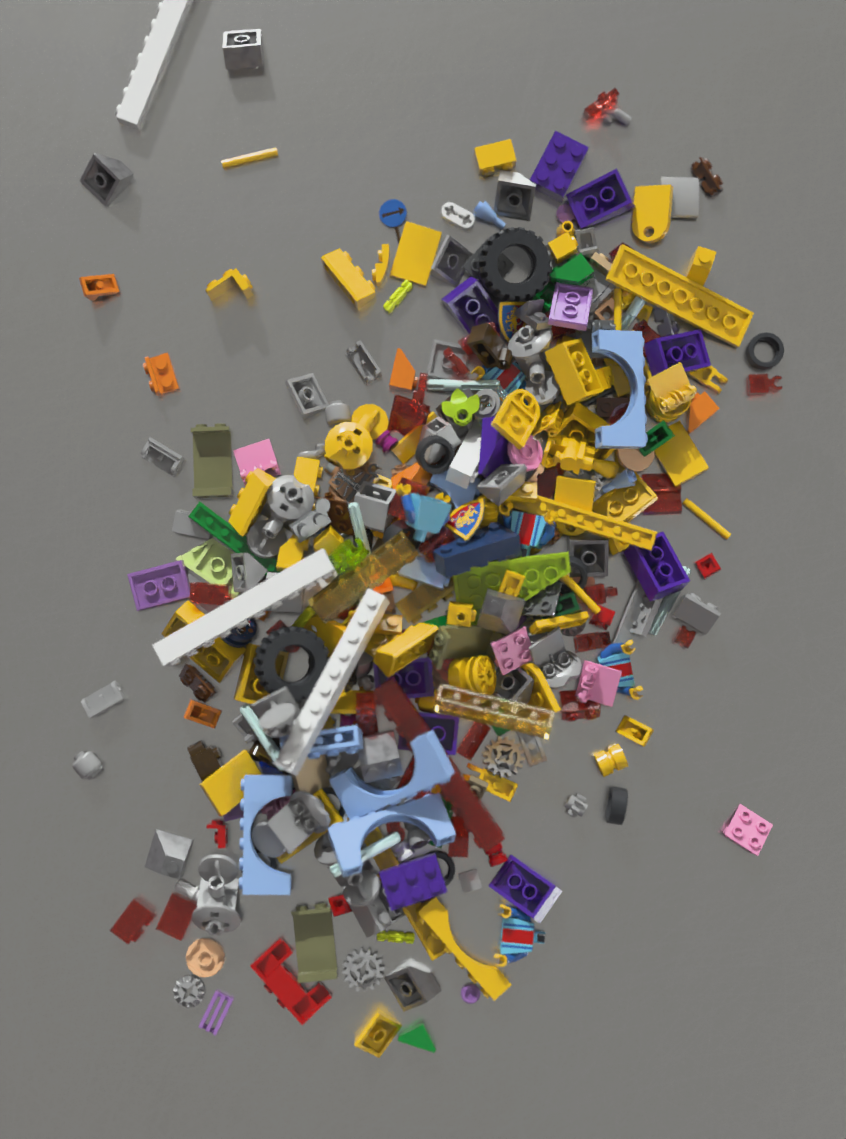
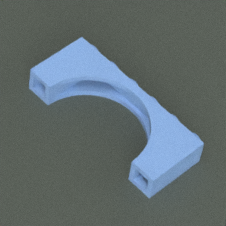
(627, 351)
(426, 572)
(430, 768)
(426, 813)
(257, 875)

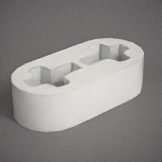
(460, 212)

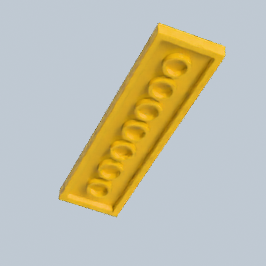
(679, 296)

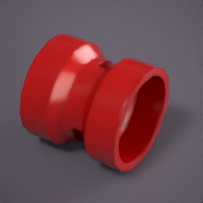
(497, 858)

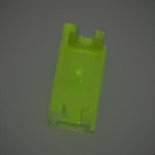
(348, 556)

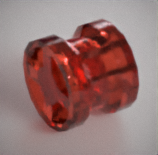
(684, 636)

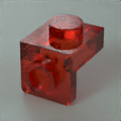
(365, 708)

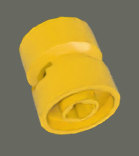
(610, 760)

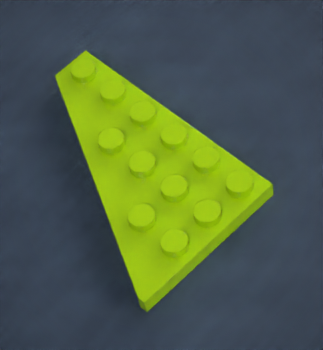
(538, 572)

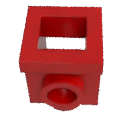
(602, 618)

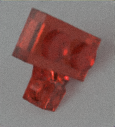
(603, 101)

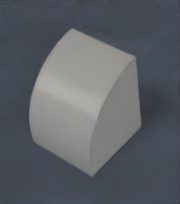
(364, 665)

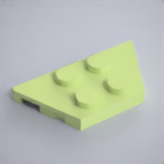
(211, 562)

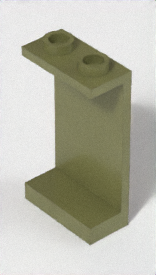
(212, 461)
(462, 642)
(315, 943)

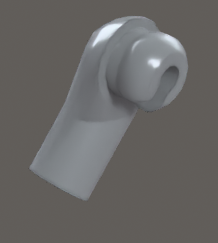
(616, 114)
(319, 452)

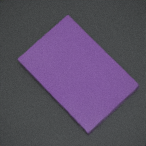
(570, 306)
(159, 585)

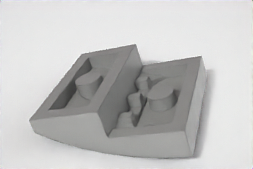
(685, 196)

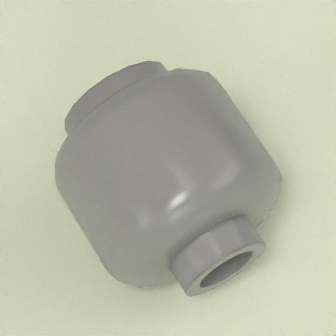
(337, 413)
(87, 765)

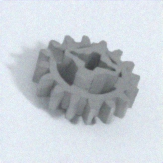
(507, 763)
(354, 968)

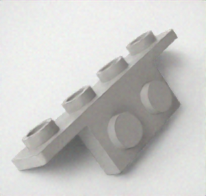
(637, 616)

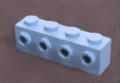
(333, 741)

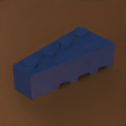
(484, 546)

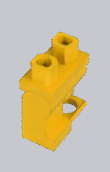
(569, 452)

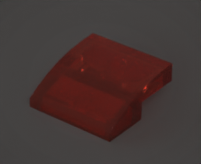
(668, 495)

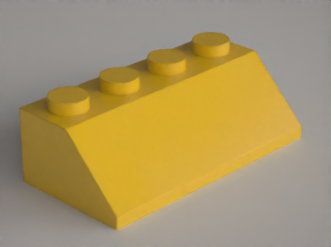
(215, 659)

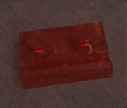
(473, 740)
(176, 916)

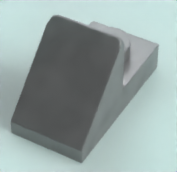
(532, 314)

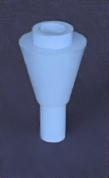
(486, 213)
(624, 479)

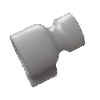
(416, 837)

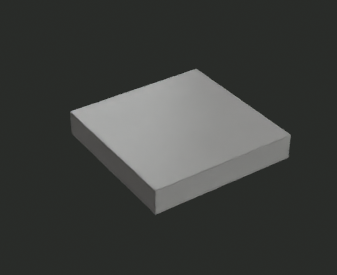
(439, 366)

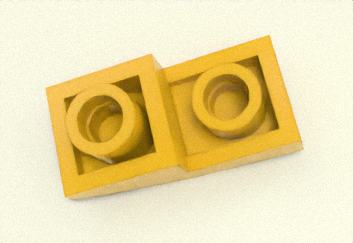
(380, 270)

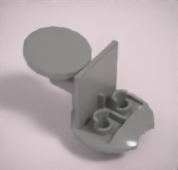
(529, 350)
(282, 510)
(552, 658)
(278, 713)
(291, 825)
(358, 888)
(217, 895)

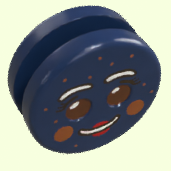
(241, 637)

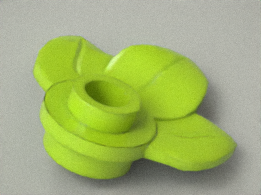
(461, 405)

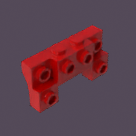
(285, 986)

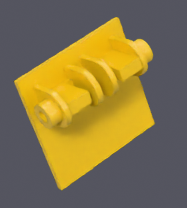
(671, 388)
(549, 420)

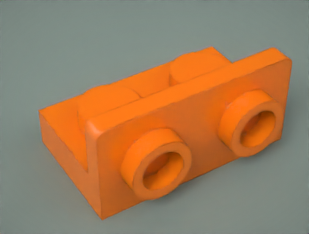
(161, 373)

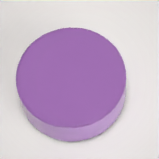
(565, 213)
(470, 993)

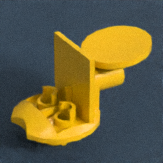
(366, 425)

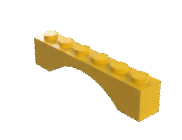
(306, 472)
(488, 976)

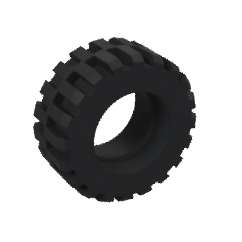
(538, 257)
(274, 644)

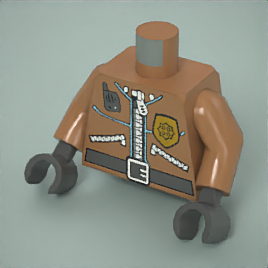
(346, 483)

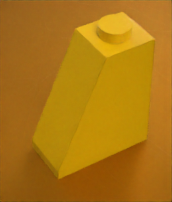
(700, 265)

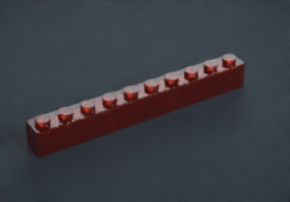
(457, 790)

